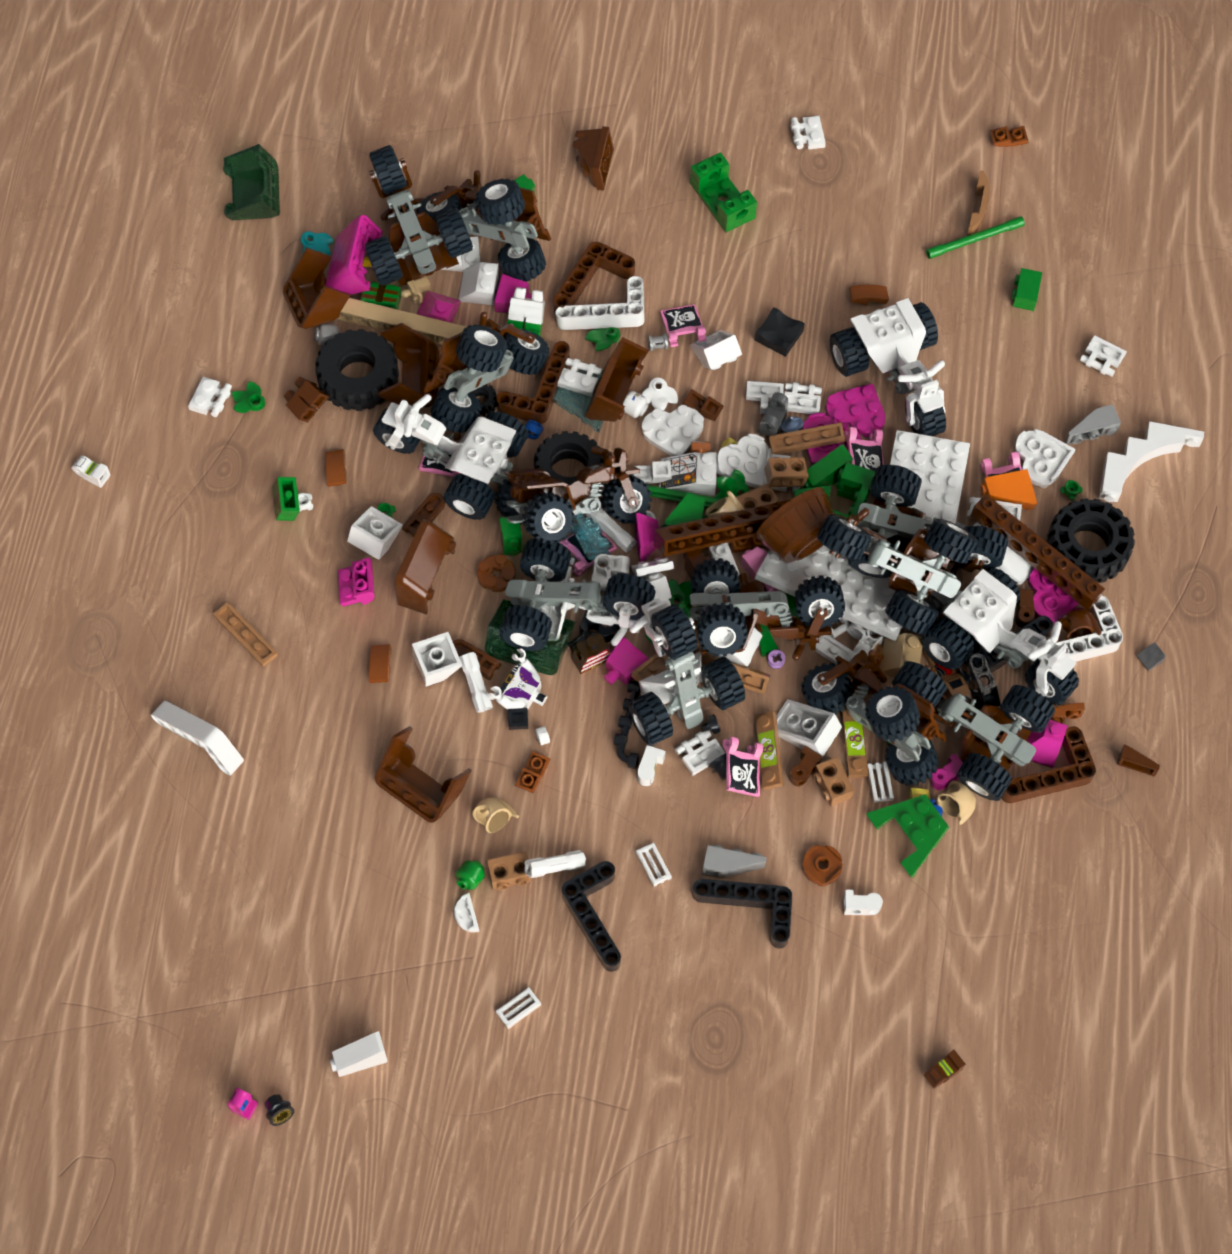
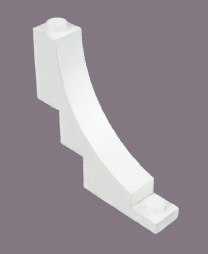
(1158, 440)

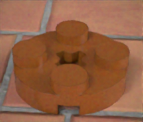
(493, 563)
(811, 867)

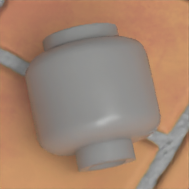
(325, 332)

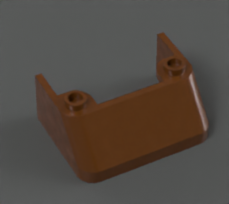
(304, 294)
(419, 361)
(615, 382)
(421, 566)
(413, 786)

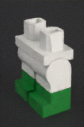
(527, 308)

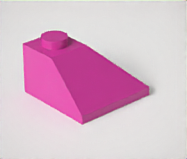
(439, 307)
(645, 535)
(1047, 743)

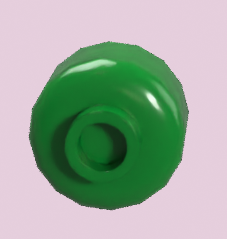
(469, 875)

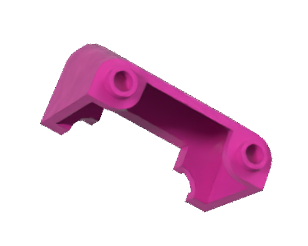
(346, 263)

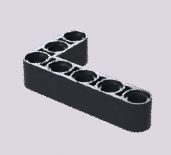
(995, 663)
(751, 900)
(589, 915)

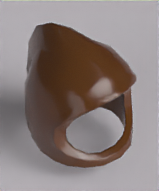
(1079, 623)

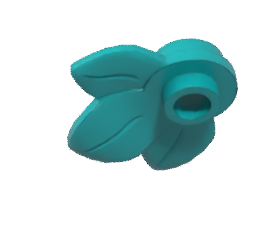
(319, 243)

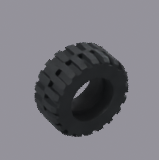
(566, 447)

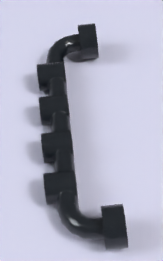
(625, 723)

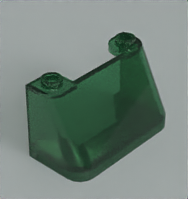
(253, 184)
(544, 661)

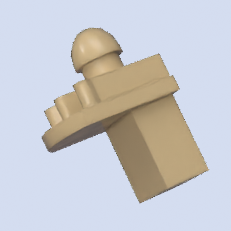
(415, 289)

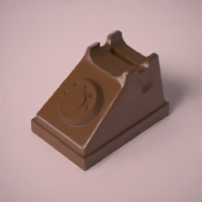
(594, 154)

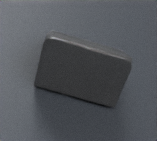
(1151, 656)

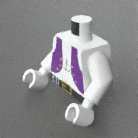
(520, 687)

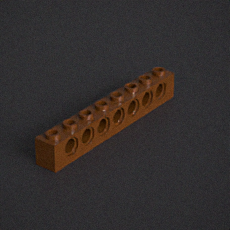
(712, 530)
(1038, 552)

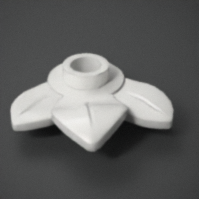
(660, 397)

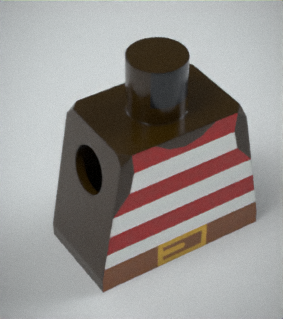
(590, 653)

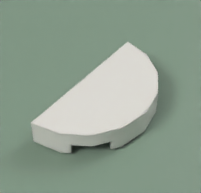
(465, 914)

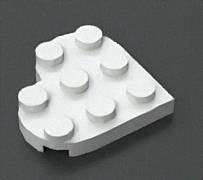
(673, 430)
(1042, 456)
(748, 457)

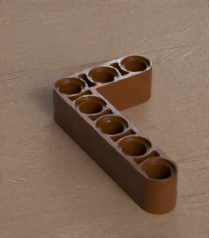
(595, 256)
(537, 404)
(1056, 775)

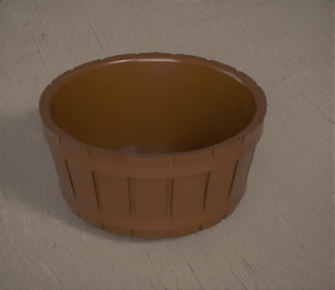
(794, 526)

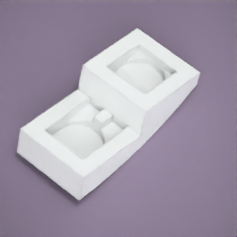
(655, 473)

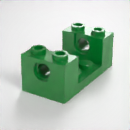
(712, 181)
(854, 484)

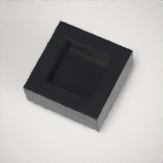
(518, 718)

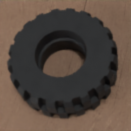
(352, 348)
(1099, 519)

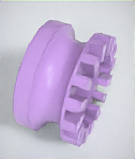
(778, 664)

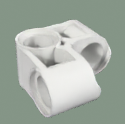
(614, 565)
(864, 635)

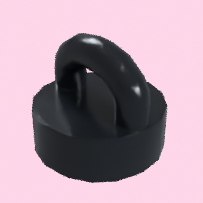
(711, 725)

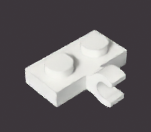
(762, 392)

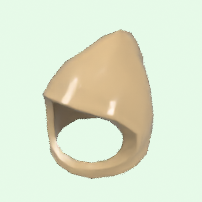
(725, 505)
(964, 798)
(493, 808)

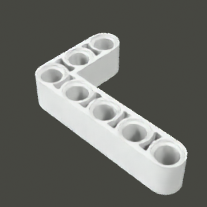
(606, 315)
(1105, 646)
(201, 734)

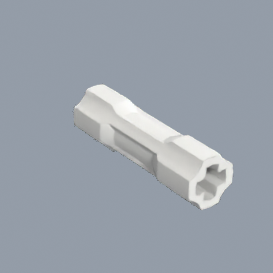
(612, 529)
(476, 684)
(541, 866)

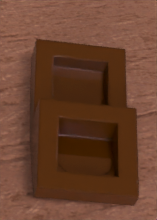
(707, 407)

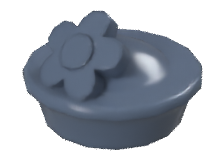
(792, 424)

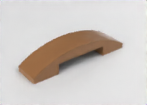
(982, 189)

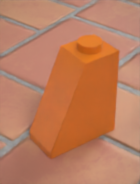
(1011, 488)

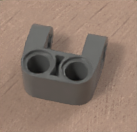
(774, 415)

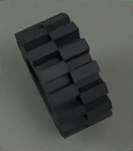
(491, 396)

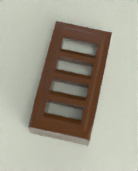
(1136, 761)

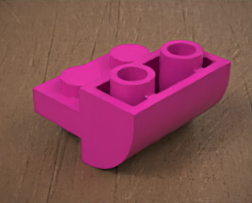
(356, 583)

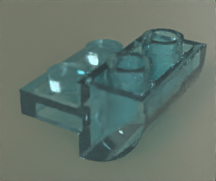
(590, 538)

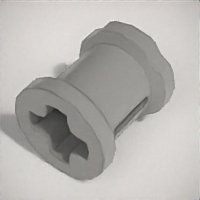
(658, 342)

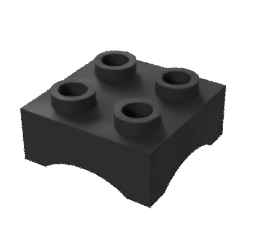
(779, 332)

